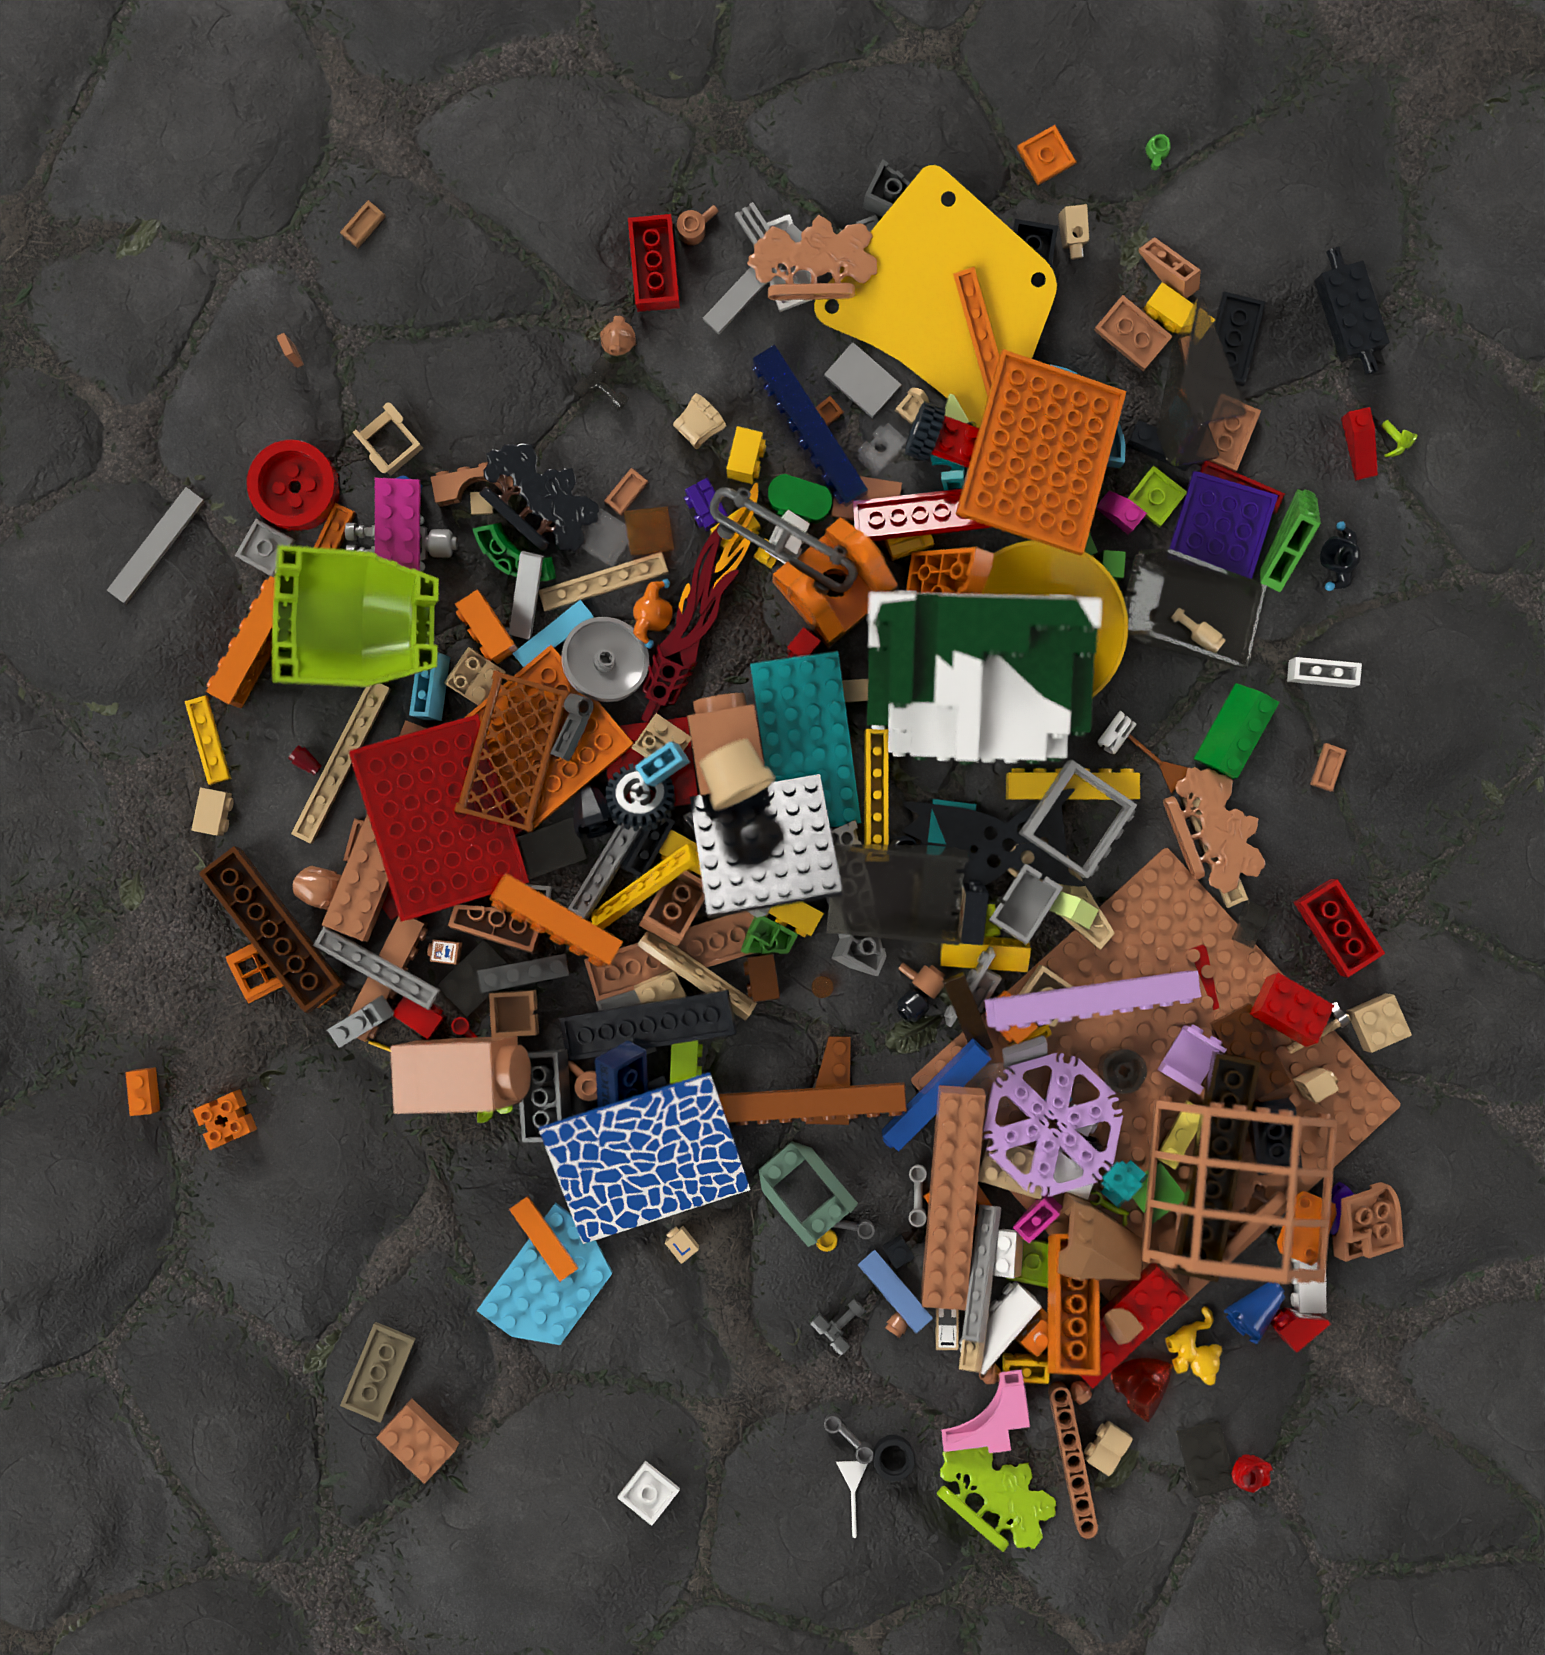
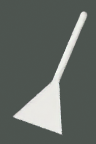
(852, 1472)

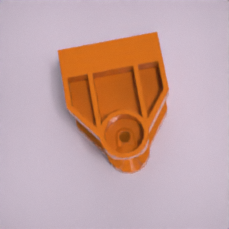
(836, 615)

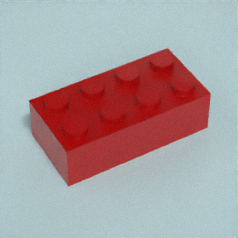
(653, 262)
(1339, 927)

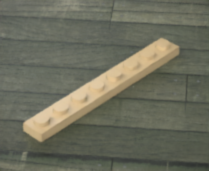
(340, 762)

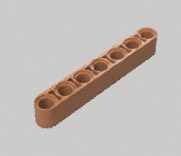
(1076, 1469)

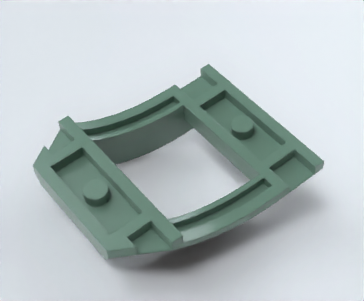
(827, 1214)

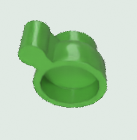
(1158, 149)

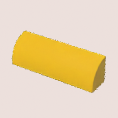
(1009, 954)

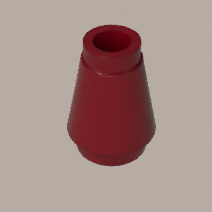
(305, 760)

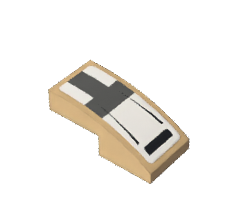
(946, 1329)

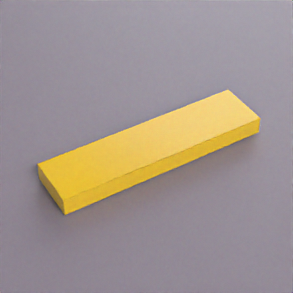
(207, 740)

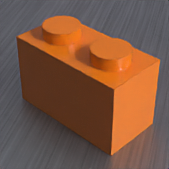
(142, 1091)

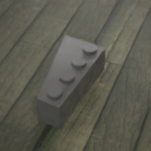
(884, 189)

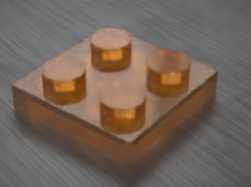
(648, 530)

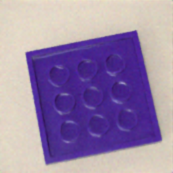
(1223, 523)

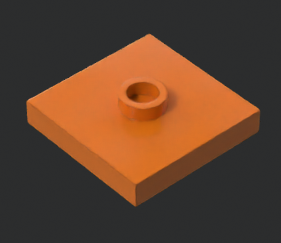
(1046, 155)

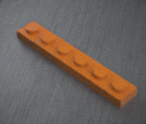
(978, 324)

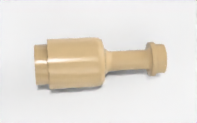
(1202, 633)

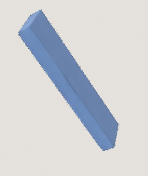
(895, 1291)

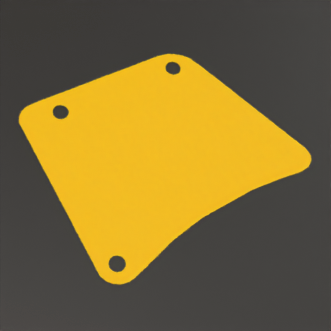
(913, 299)

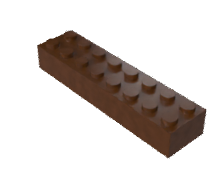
(272, 929)

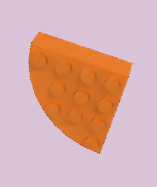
(949, 571)

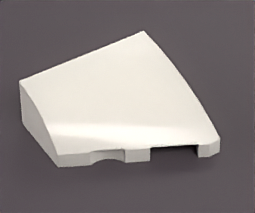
(1068, 1170)

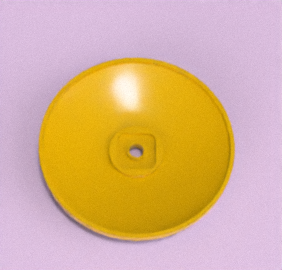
(1045, 570)

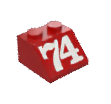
(1298, 1328)

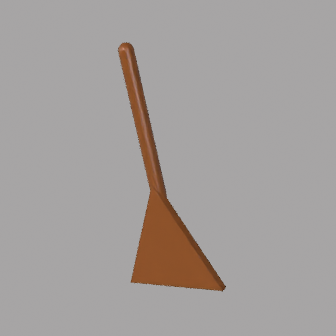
(1171, 772)

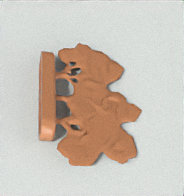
(818, 253)
(1221, 831)

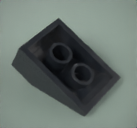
(1271, 1140)

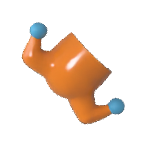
(651, 612)

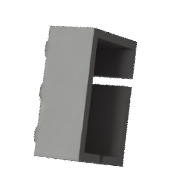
(1025, 904)

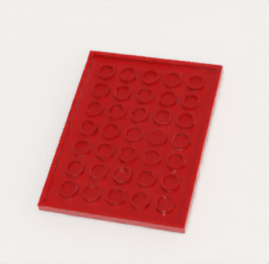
(426, 846)

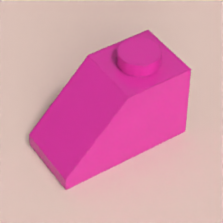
(1121, 511)
(1038, 1217)

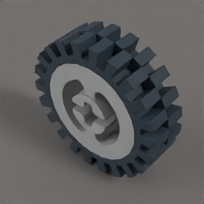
(641, 811)

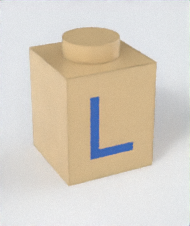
(681, 1243)

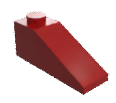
(1361, 442)

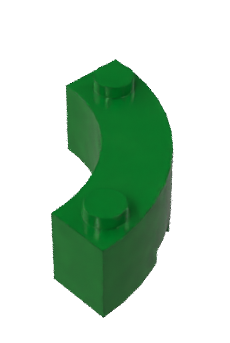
(504, 554)

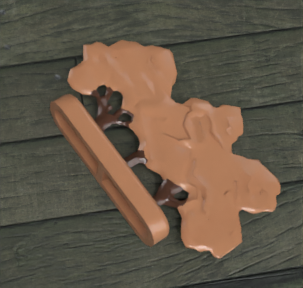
(1244, 1192)

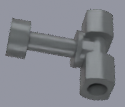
(833, 1329)

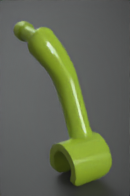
(1111, 1207)

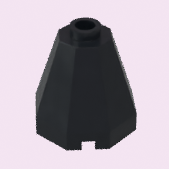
(592, 813)

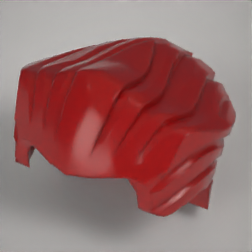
(1251, 1473)

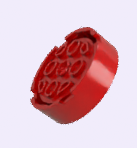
(271, 481)

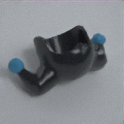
(1341, 556)

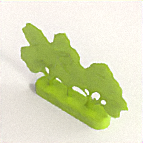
(1003, 1493)

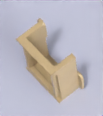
(389, 414)

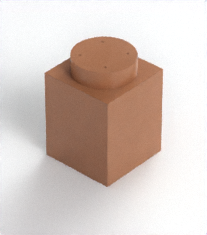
(718, 723)

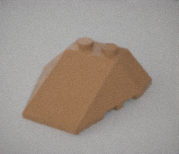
(1098, 1244)

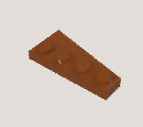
(834, 1072)

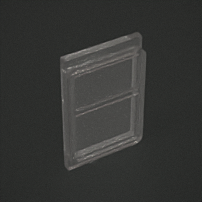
(605, 538)

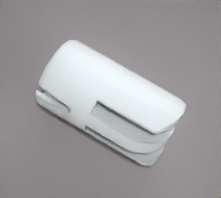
(1116, 733)

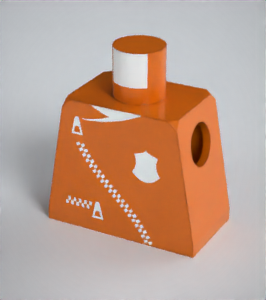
(1035, 1334)

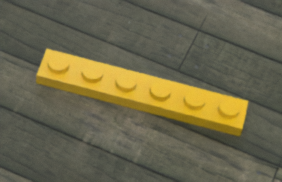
(644, 887)

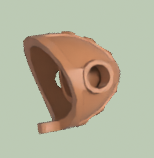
(618, 337)

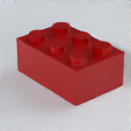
(1292, 1009)

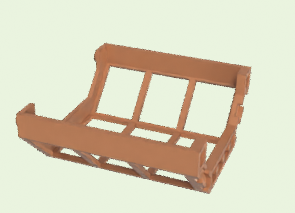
(1195, 1265)

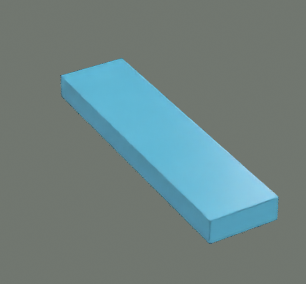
(554, 633)

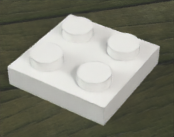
(648, 1493)

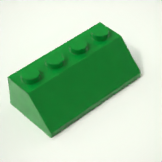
(1236, 730)

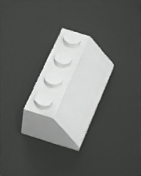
(1006, 1320)

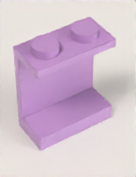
(1190, 1057)

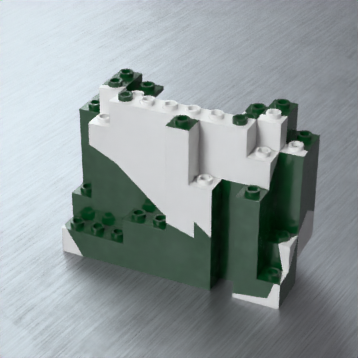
(981, 673)

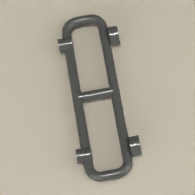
(728, 527)

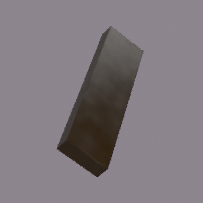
(967, 1010)

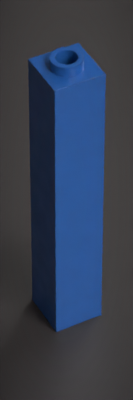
(924, 1104)

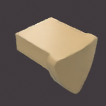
(911, 404)

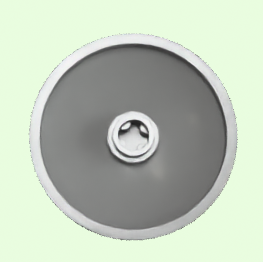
(604, 659)

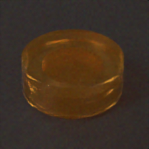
(822, 987)

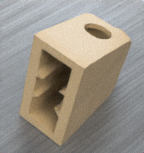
(1074, 220)

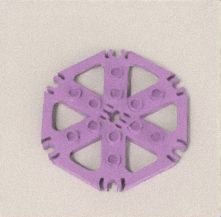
(1047, 1144)

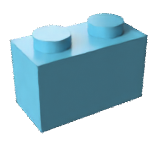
(662, 764)

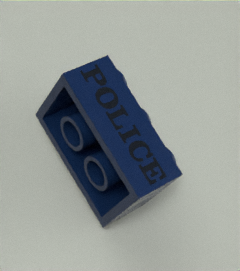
(621, 1074)

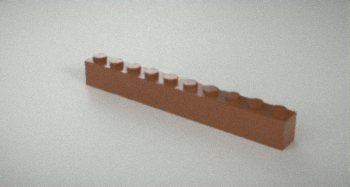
(814, 1102)

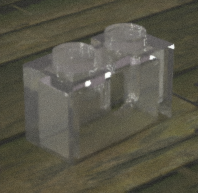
(875, 460)

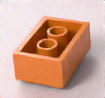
(485, 627)

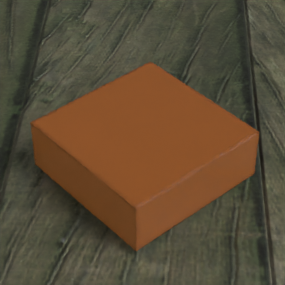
(829, 410)

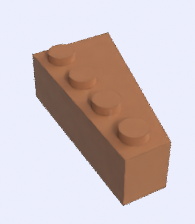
(494, 926)

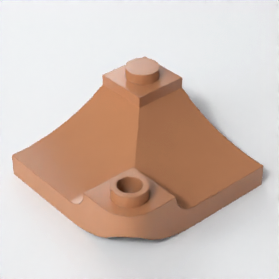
(1369, 1224)

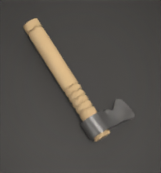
(1341, 1021)

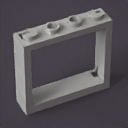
(1113, 832)

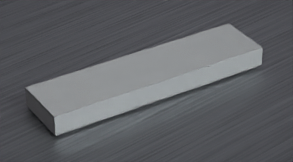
(526, 595)

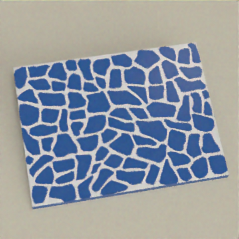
(645, 1158)

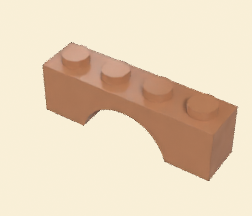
(450, 486)

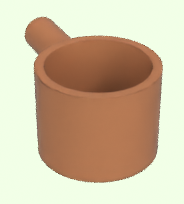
(692, 225)
(928, 979)
(586, 1082)

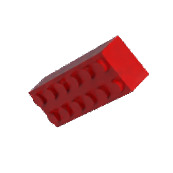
(1148, 1299)

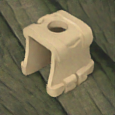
(699, 421)

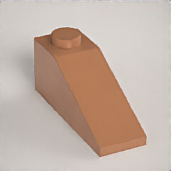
(1171, 268)

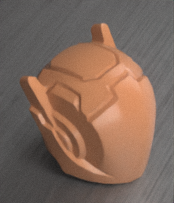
(316, 886)

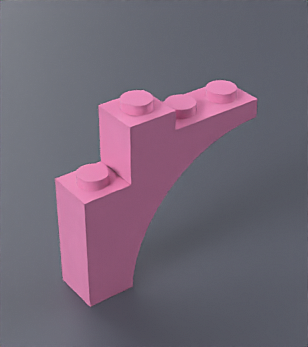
(991, 1426)

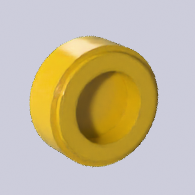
(827, 1241)

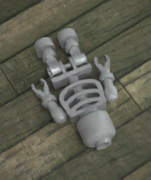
(438, 543)

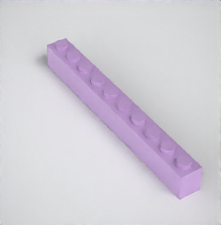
(1091, 999)

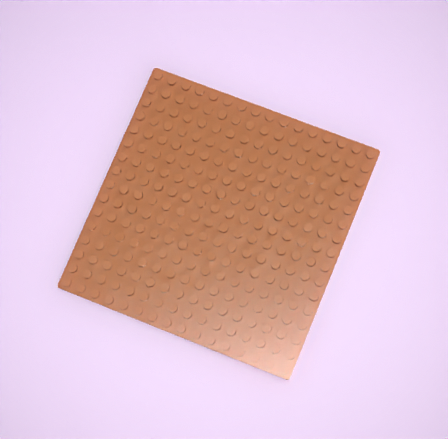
(1155, 925)

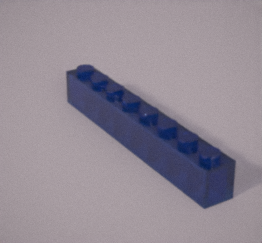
(809, 426)

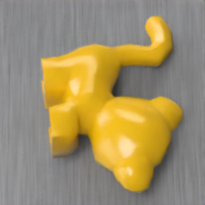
(1202, 1359)

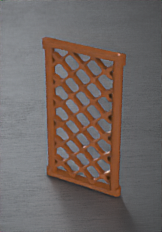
(497, 677)

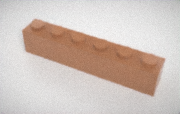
(398, 949)

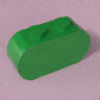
(803, 498)

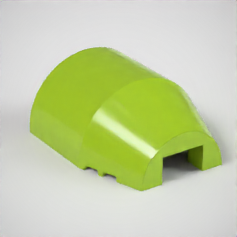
(350, 618)

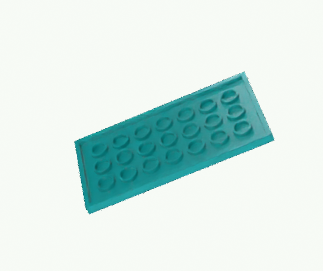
(807, 727)

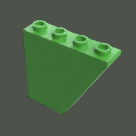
(1291, 540)

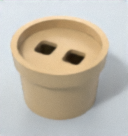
(734, 774)

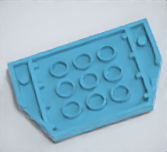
(531, 1299)

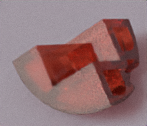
(1143, 1384)

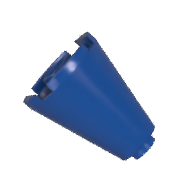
(1256, 1310)

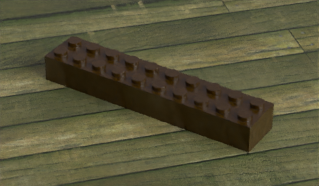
(1229, 1082)

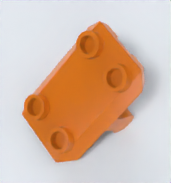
(1306, 1239)

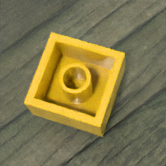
(745, 455)

